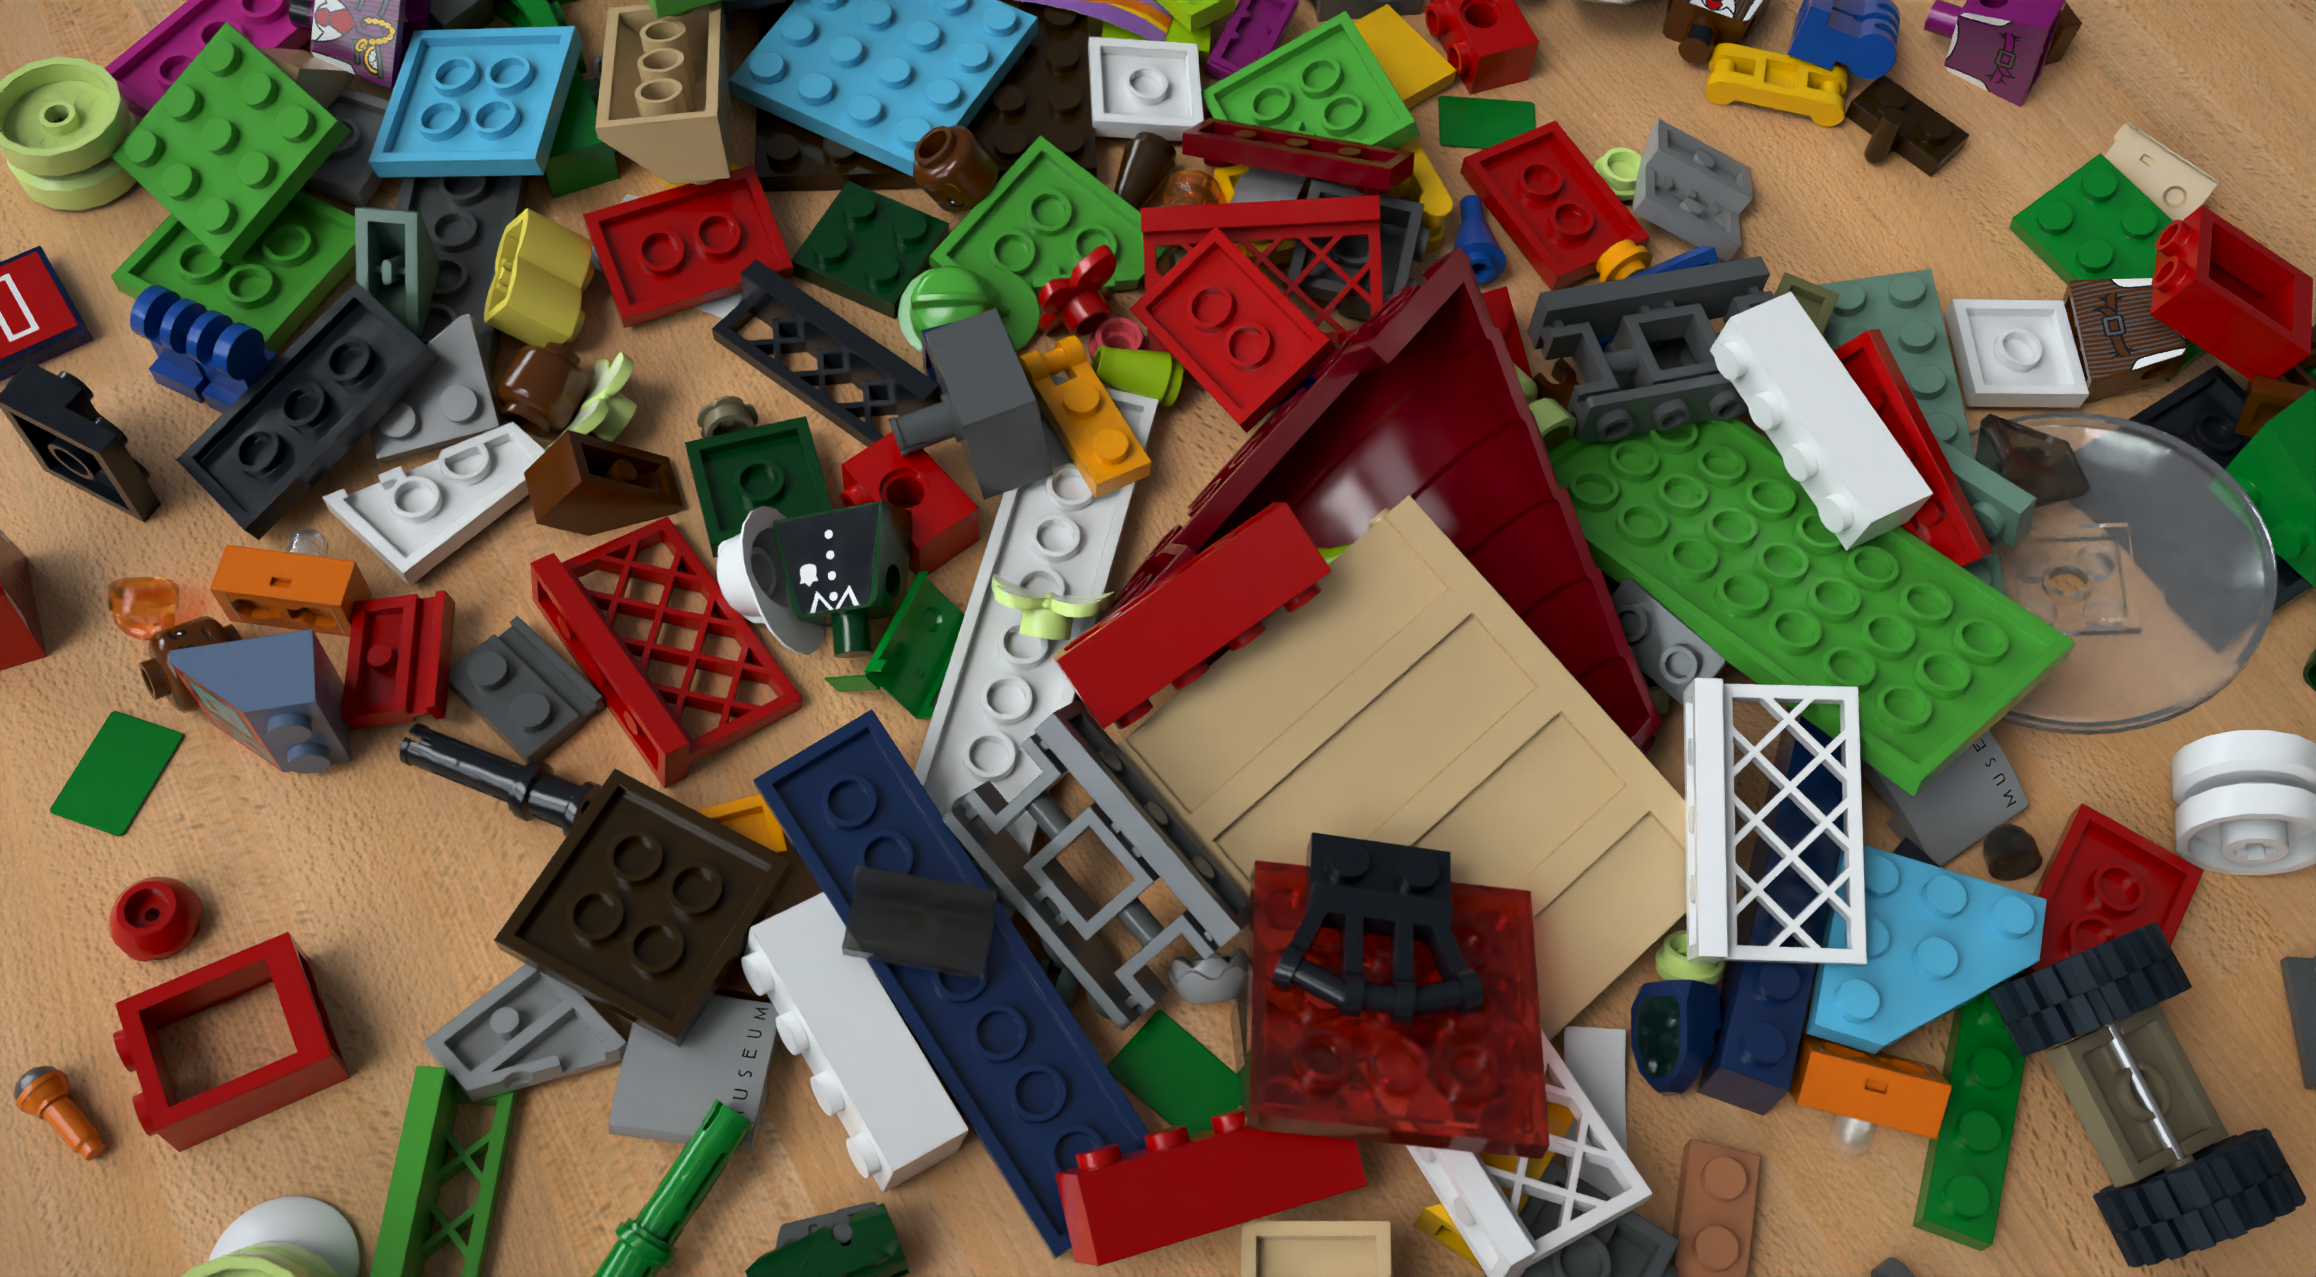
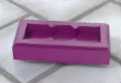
(1250, 34)

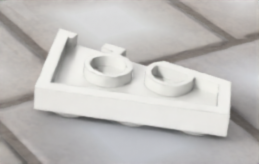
(436, 508)

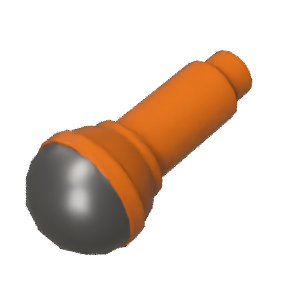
(46, 1094)

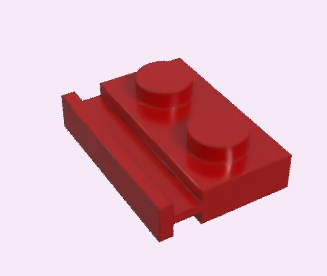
(398, 660)

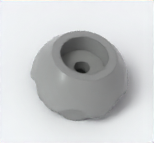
(1210, 979)

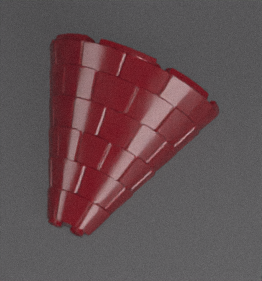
(1434, 413)

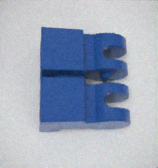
(1847, 32)
(199, 349)

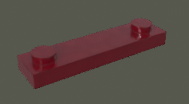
(1229, 143)

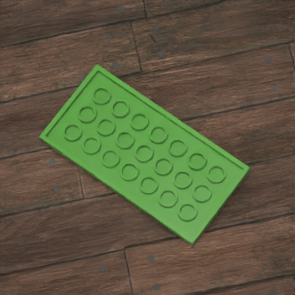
(1753, 570)

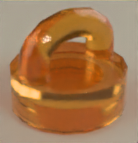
(143, 598)

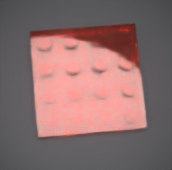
(1425, 1084)

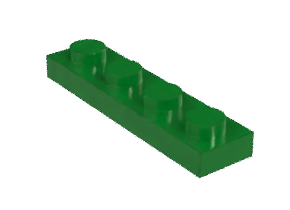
(1970, 1156)

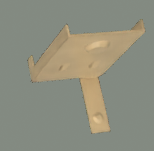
(2160, 173)

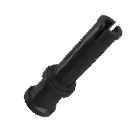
(528, 789)

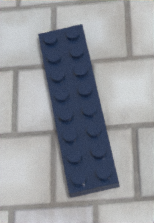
(996, 1043)

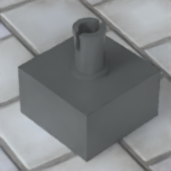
(982, 406)

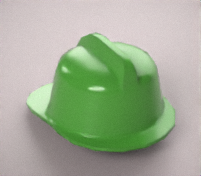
(964, 291)

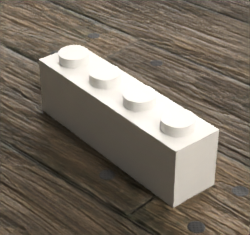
(1819, 421)
(853, 1043)

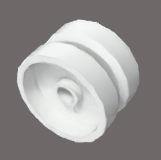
(2246, 802)

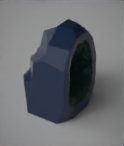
(1674, 1032)

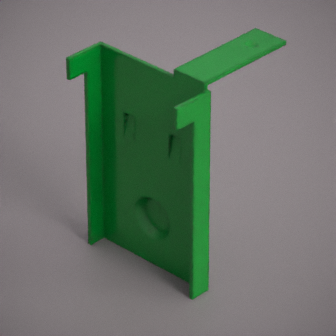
(913, 650)

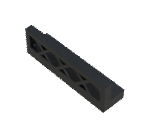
(834, 343)

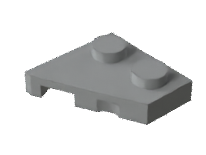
(447, 403)
(523, 1036)

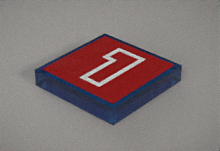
(35, 313)

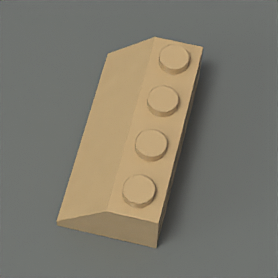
(668, 92)

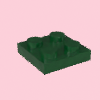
(869, 248)
(754, 469)

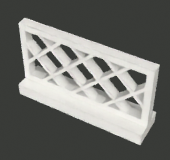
(1711, 823)
(1491, 1221)

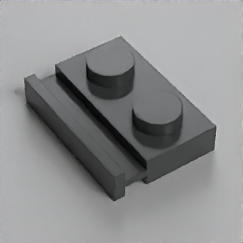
(524, 691)

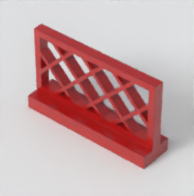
(1277, 223)
(623, 681)

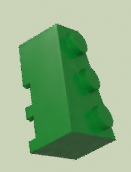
(2280, 479)

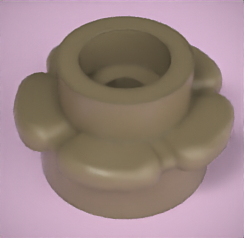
(726, 416)

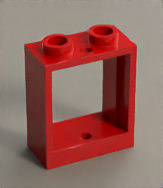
(2232, 296)
(309, 1070)

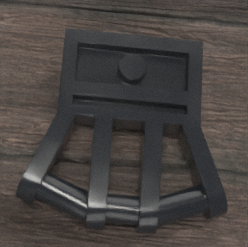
(1385, 893)

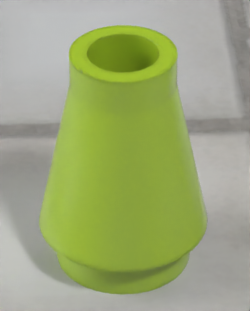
(1139, 372)

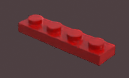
(1946, 517)

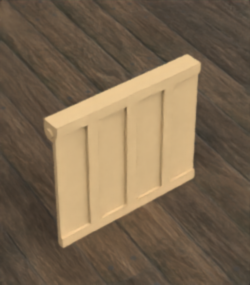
(1431, 722)

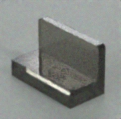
(920, 922)

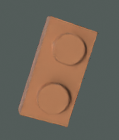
(1714, 1210)

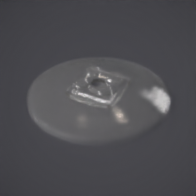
(2169, 571)

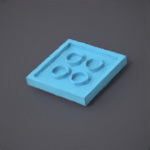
(477, 102)

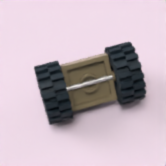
(2145, 1101)

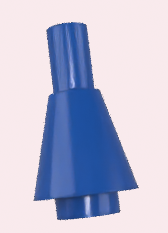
(1479, 242)

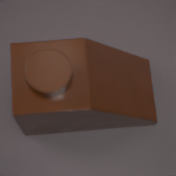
(599, 485)

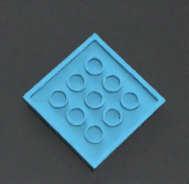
(883, 68)

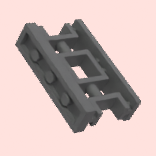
(1641, 313)
(1139, 833)

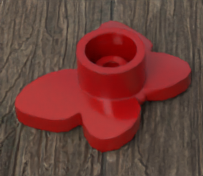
(1082, 298)

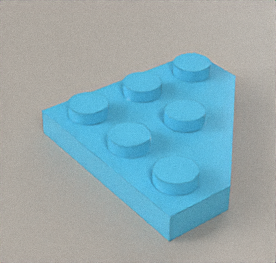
(1929, 948)

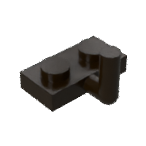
(1905, 126)

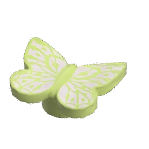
(605, 408)
(1047, 613)

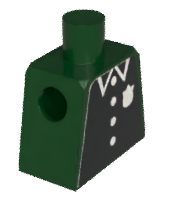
(846, 569)

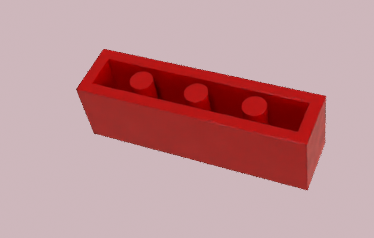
(1192, 615)
(1196, 1185)

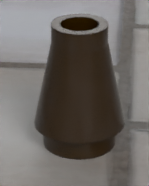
(1144, 168)

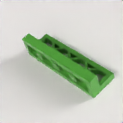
(422, 1170)

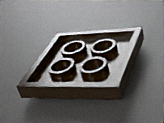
(645, 906)

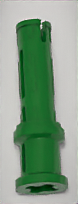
(648, 1241)

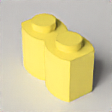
(539, 281)

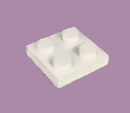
(1144, 87)
(2015, 353)

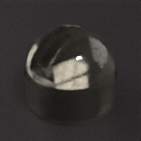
(2011, 853)

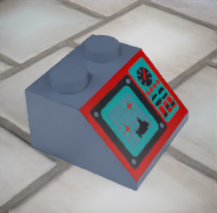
(272, 697)

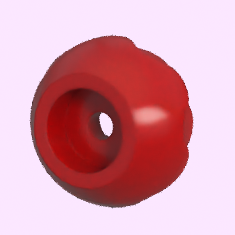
(168, 934)

